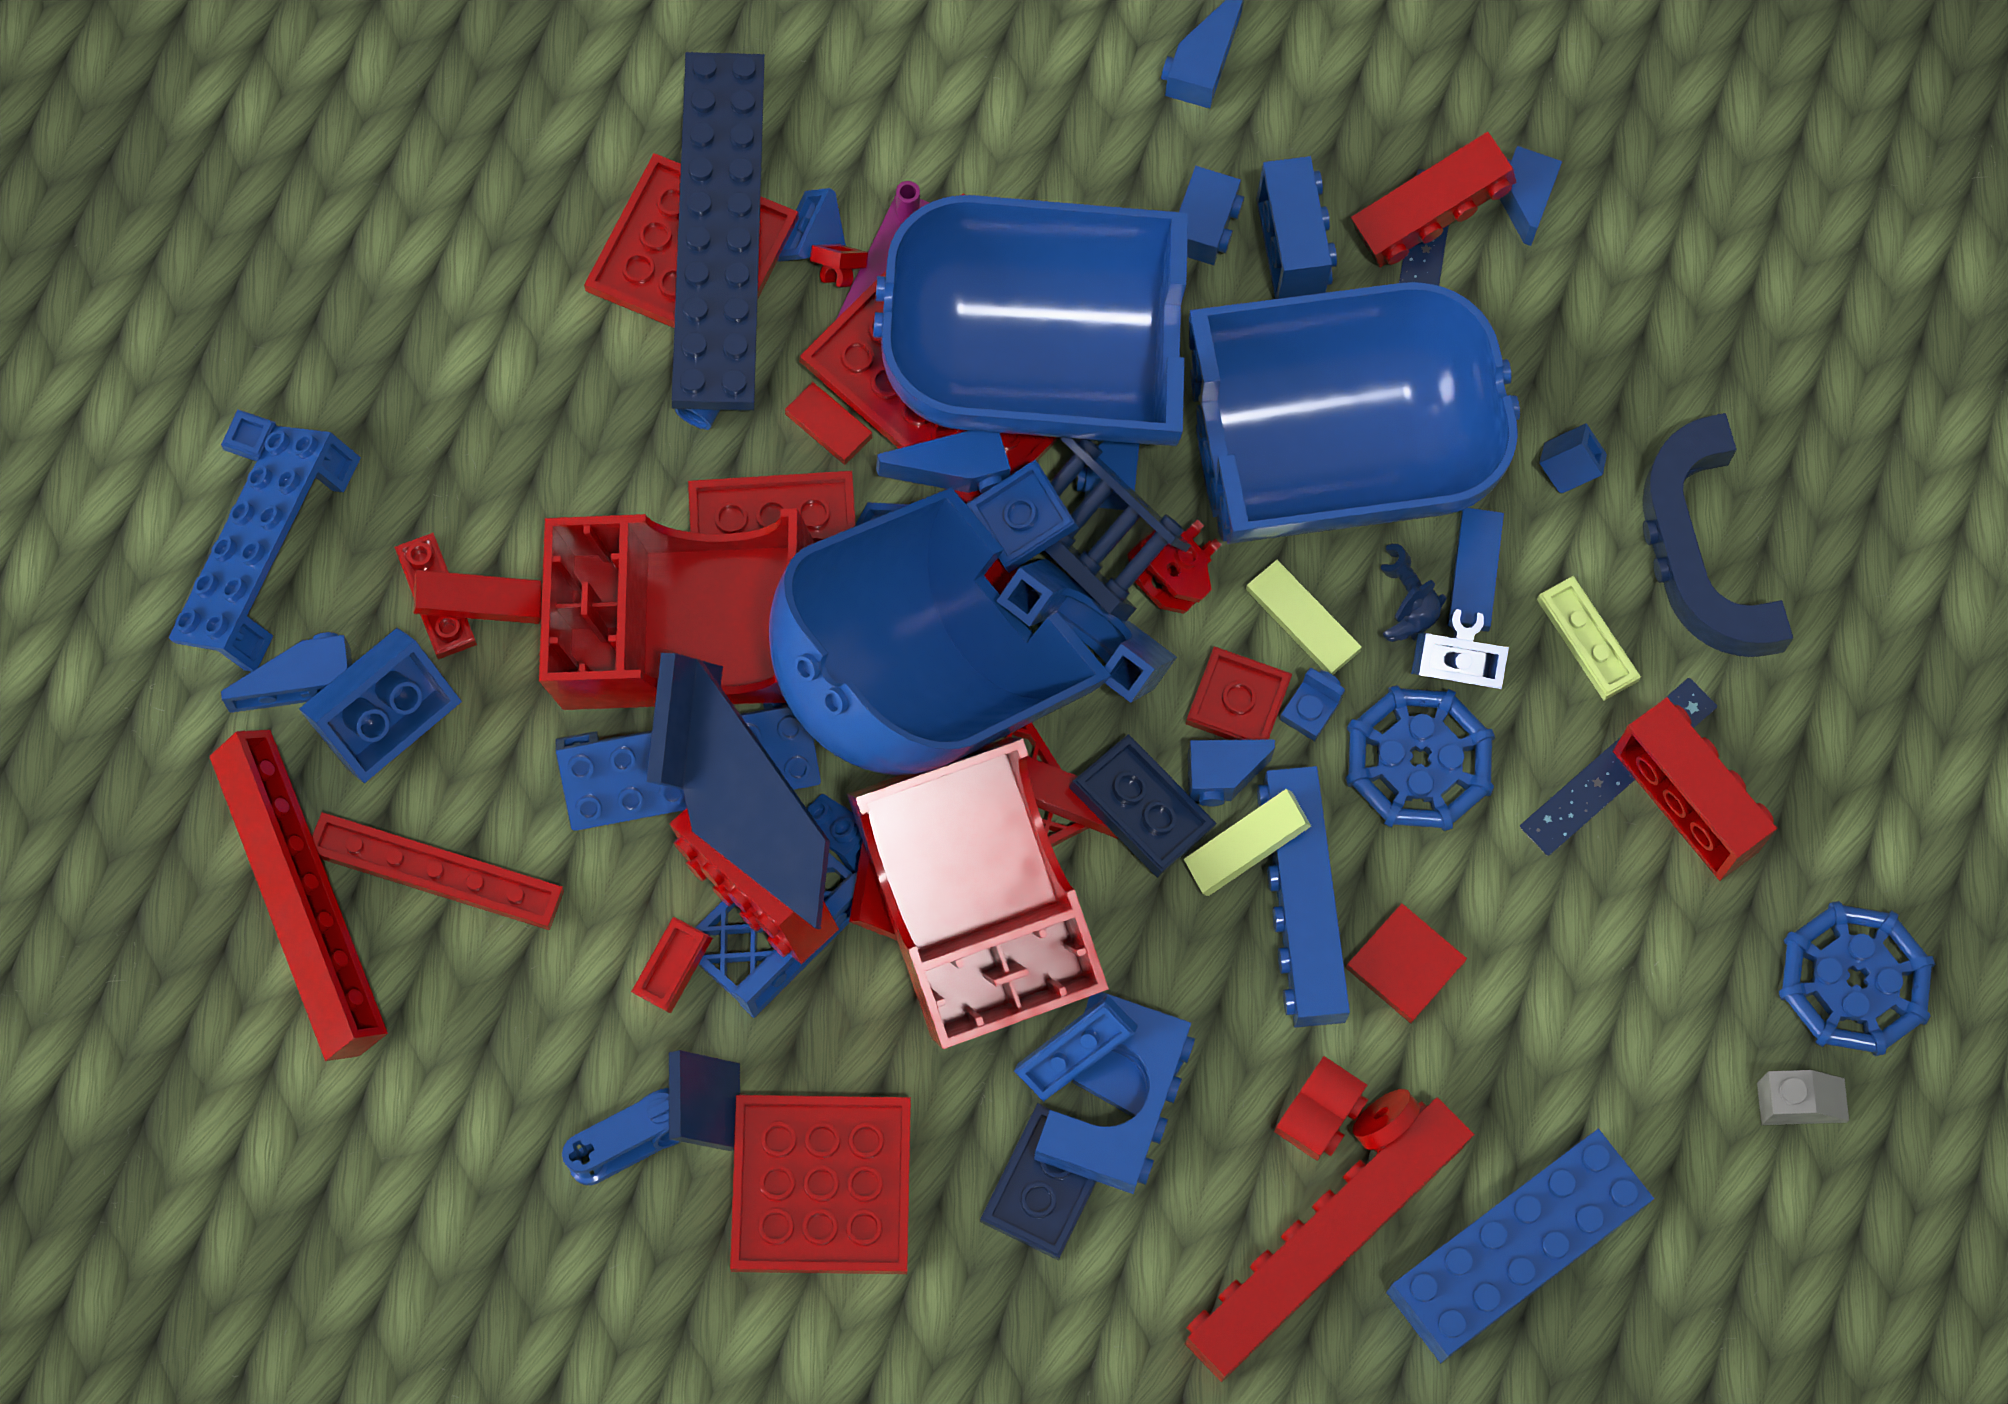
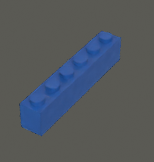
(1306, 908)

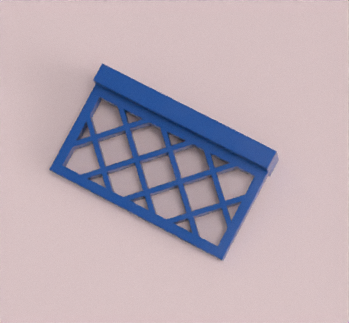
(774, 971)

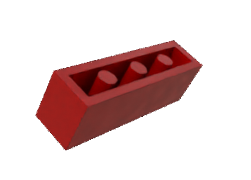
(1434, 200)

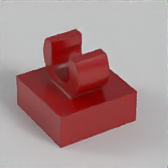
(838, 260)

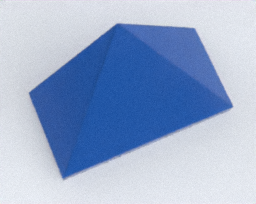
(817, 225)

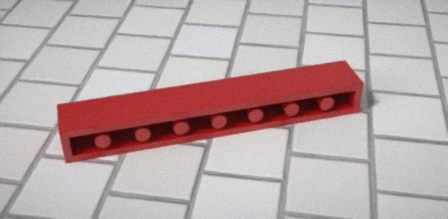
(298, 895)
(1325, 1241)

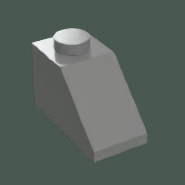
(1802, 1098)

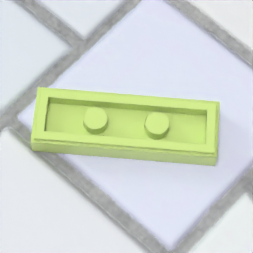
(1303, 618)
(1588, 638)
(1247, 842)

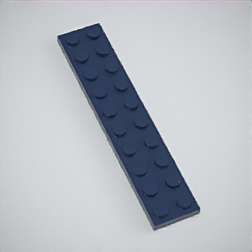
(718, 232)

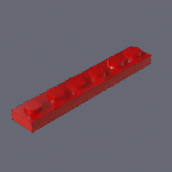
(437, 871)

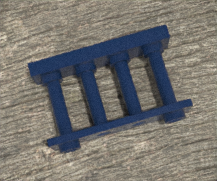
(1085, 567)

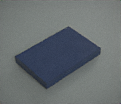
(1142, 805)
(1036, 1199)

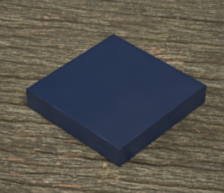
(703, 1099)

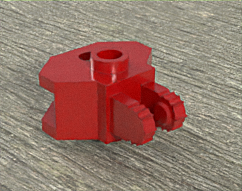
(1180, 573)

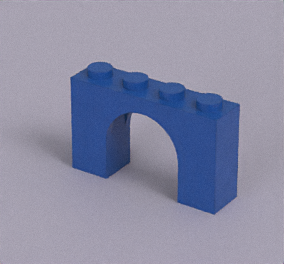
(1129, 653)
(1119, 1152)

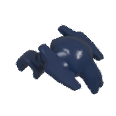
(1421, 605)

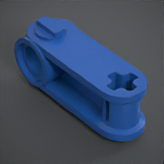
(620, 1140)

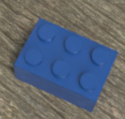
(1295, 228)
(380, 705)

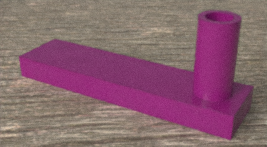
(903, 205)

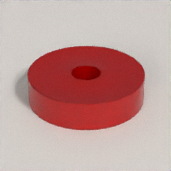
(1386, 1119)

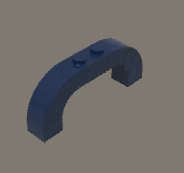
(1678, 560)

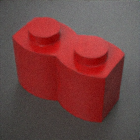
(1321, 1109)

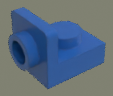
(1313, 703)

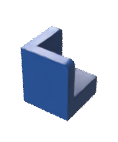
(1573, 458)

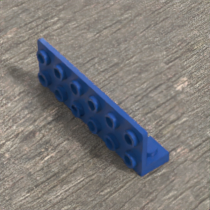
(252, 538)
(608, 777)

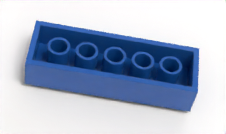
(1519, 1245)

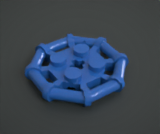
(1426, 735)
(1864, 955)

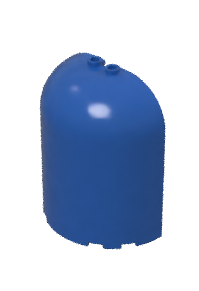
(1038, 318)
(1348, 409)
(904, 653)

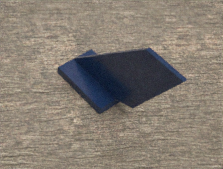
(734, 787)

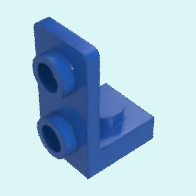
(840, 828)

